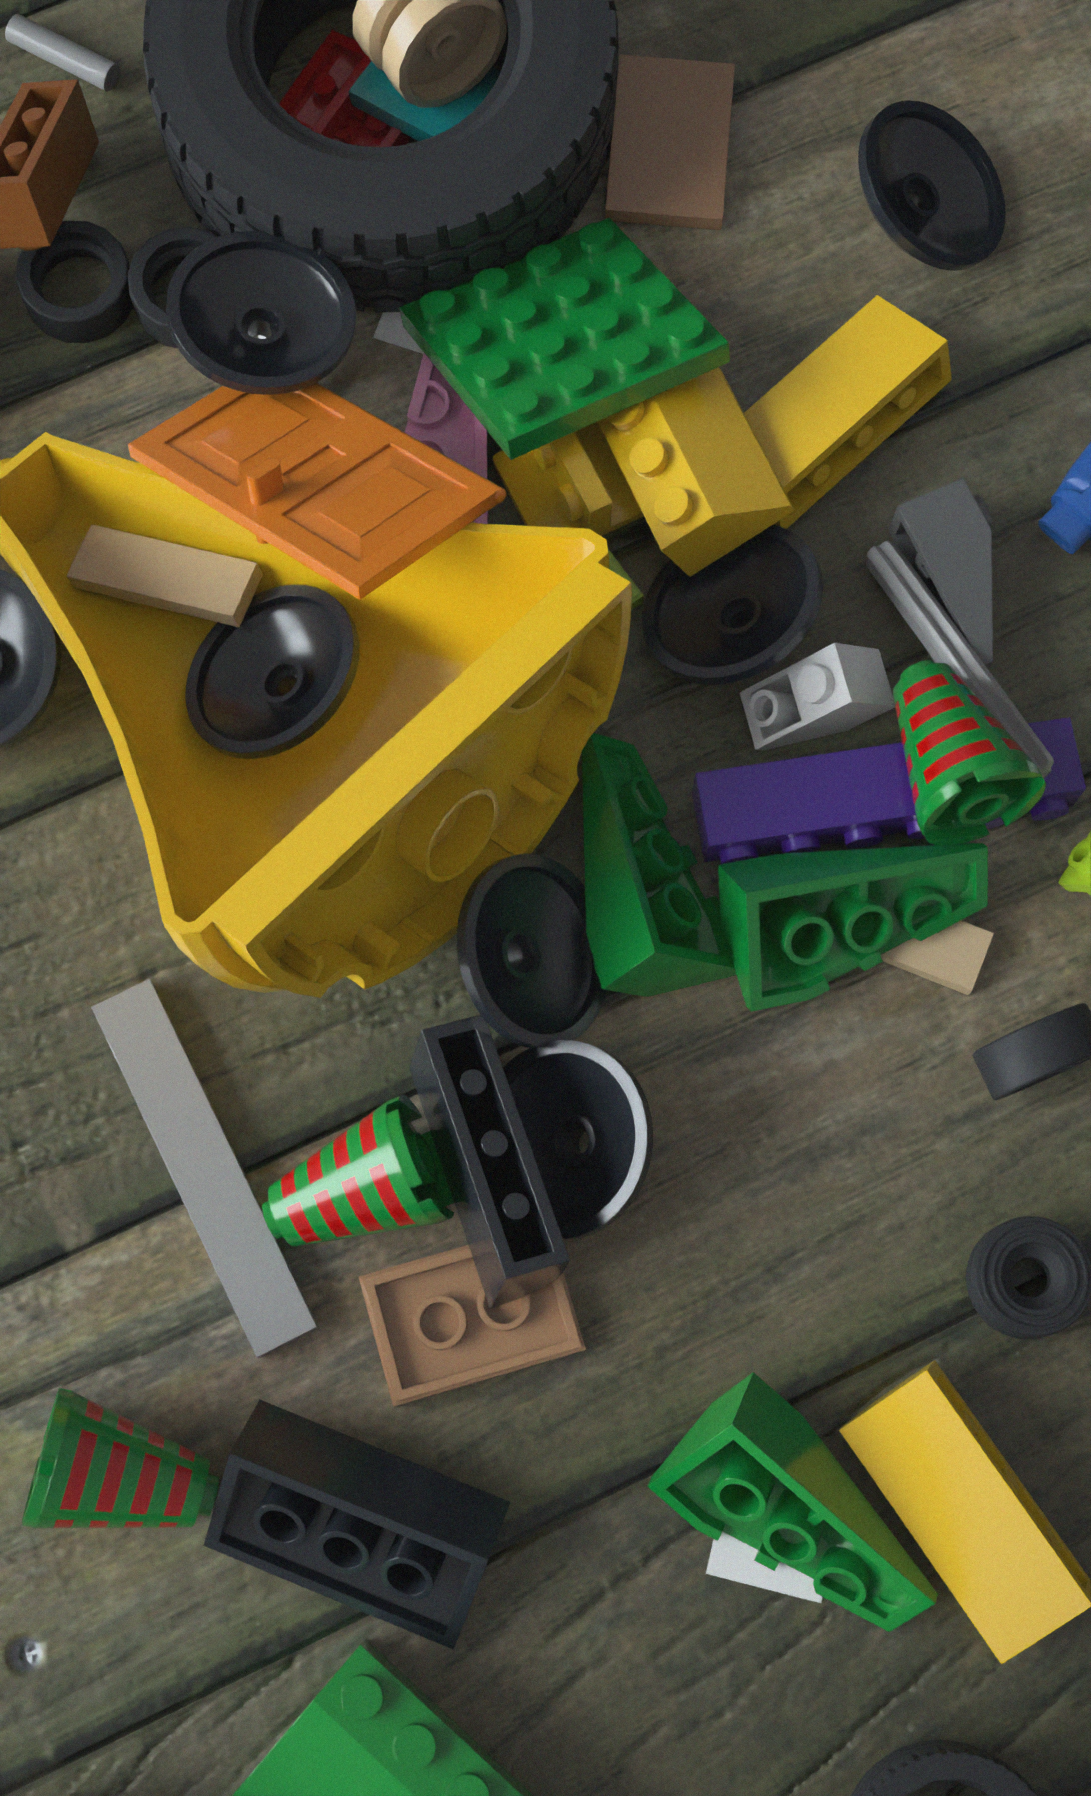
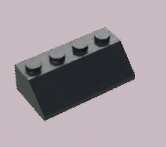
(355, 1523)

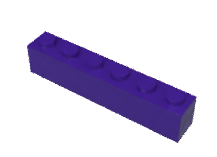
(843, 798)

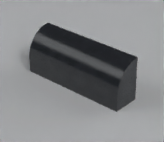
(487, 1160)

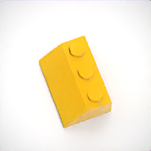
(696, 470)

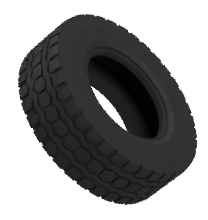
(393, 214)

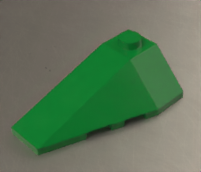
(642, 903)
(822, 913)
(776, 1486)

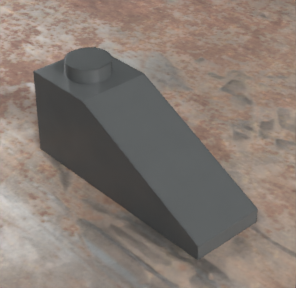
(950, 548)

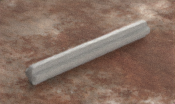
(948, 644)

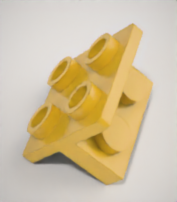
(570, 484)

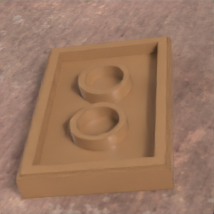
(670, 142)
(442, 1334)

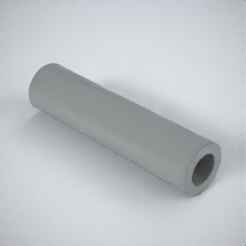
(62, 52)

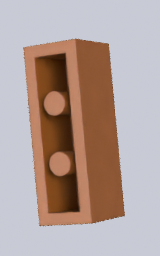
(42, 160)

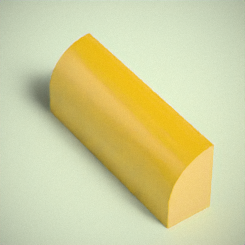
(847, 400)
(969, 1512)

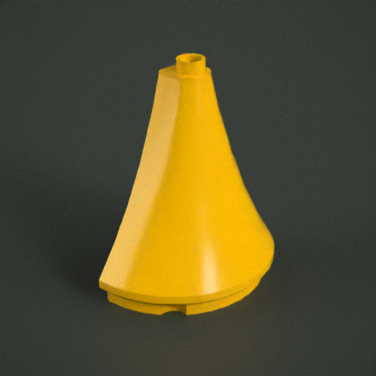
(442, 758)

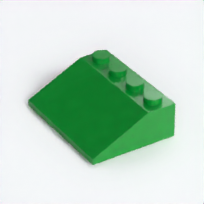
(377, 1738)

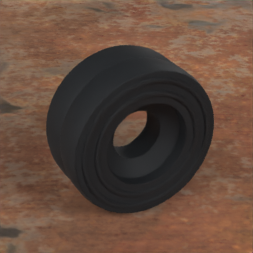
(1065, 1267)

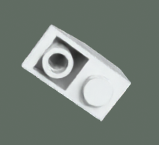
(818, 696)

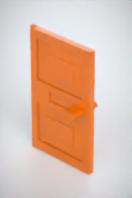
(318, 480)

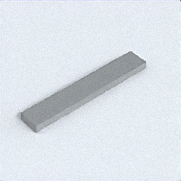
(204, 1169)

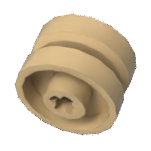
(431, 46)

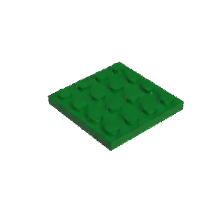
(563, 337)

